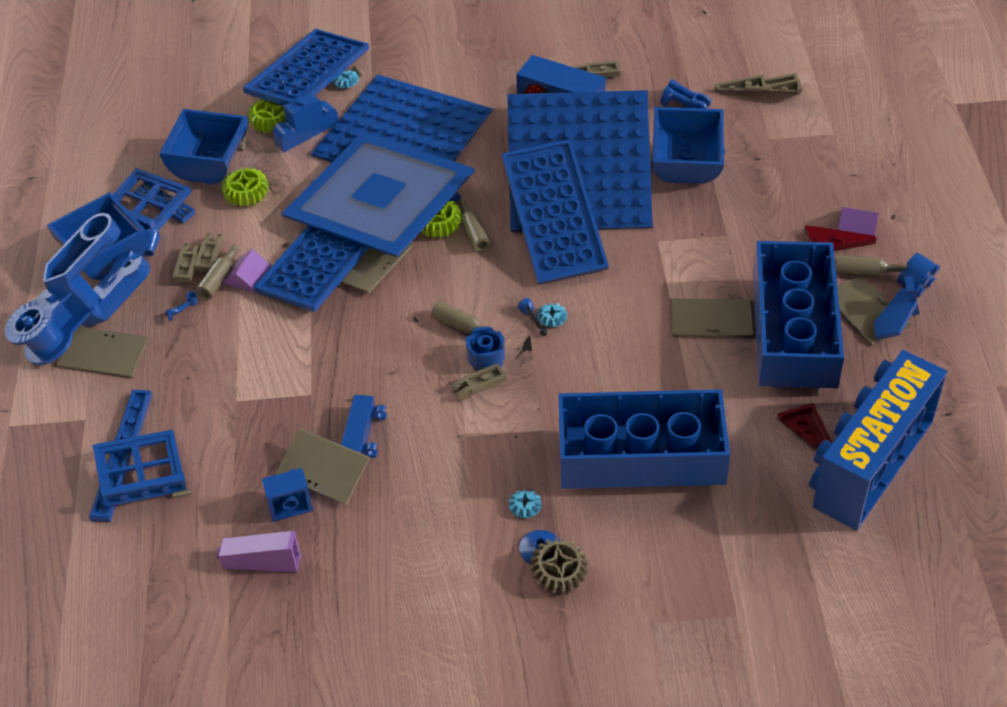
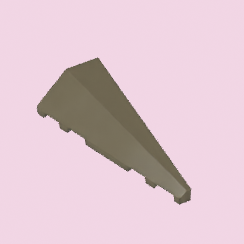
(780, 84)

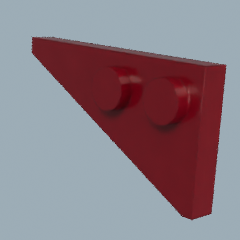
(840, 239)
(806, 424)

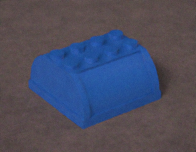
(688, 144)
(203, 145)
(132, 233)

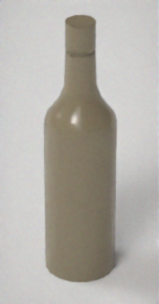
(473, 228)
(864, 265)
(216, 274)
(455, 317)

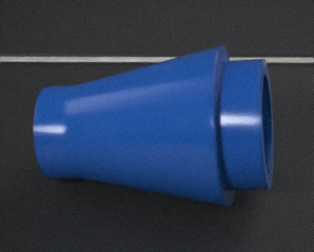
(152, 241)

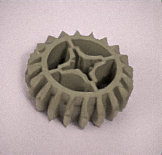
(574, 561)

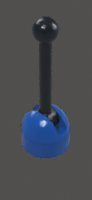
(526, 307)

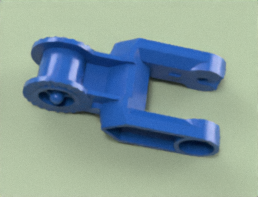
(68, 300)

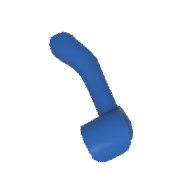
(191, 301)

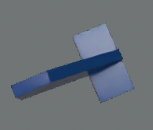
(898, 312)

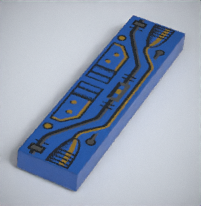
(182, 214)

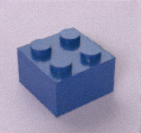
(287, 494)

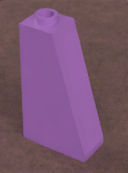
(261, 552)

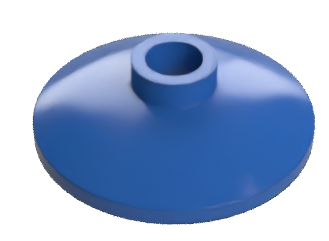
(530, 541)

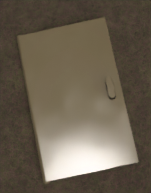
(371, 269)
(862, 306)
(699, 316)
(112, 355)
(328, 465)

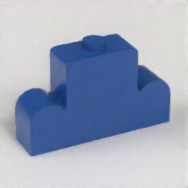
(304, 120)

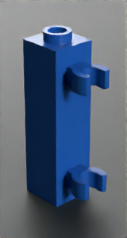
(359, 425)

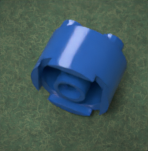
(922, 272)
(485, 348)

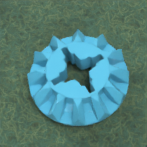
(342, 80)
(546, 319)
(531, 509)

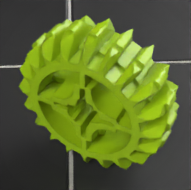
(266, 115)
(244, 187)
(444, 222)

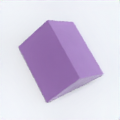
(858, 221)
(247, 271)

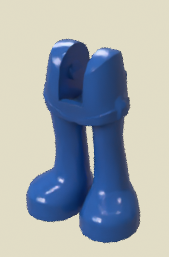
(677, 93)

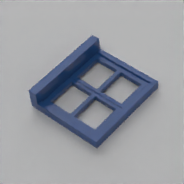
(158, 182)
(143, 488)

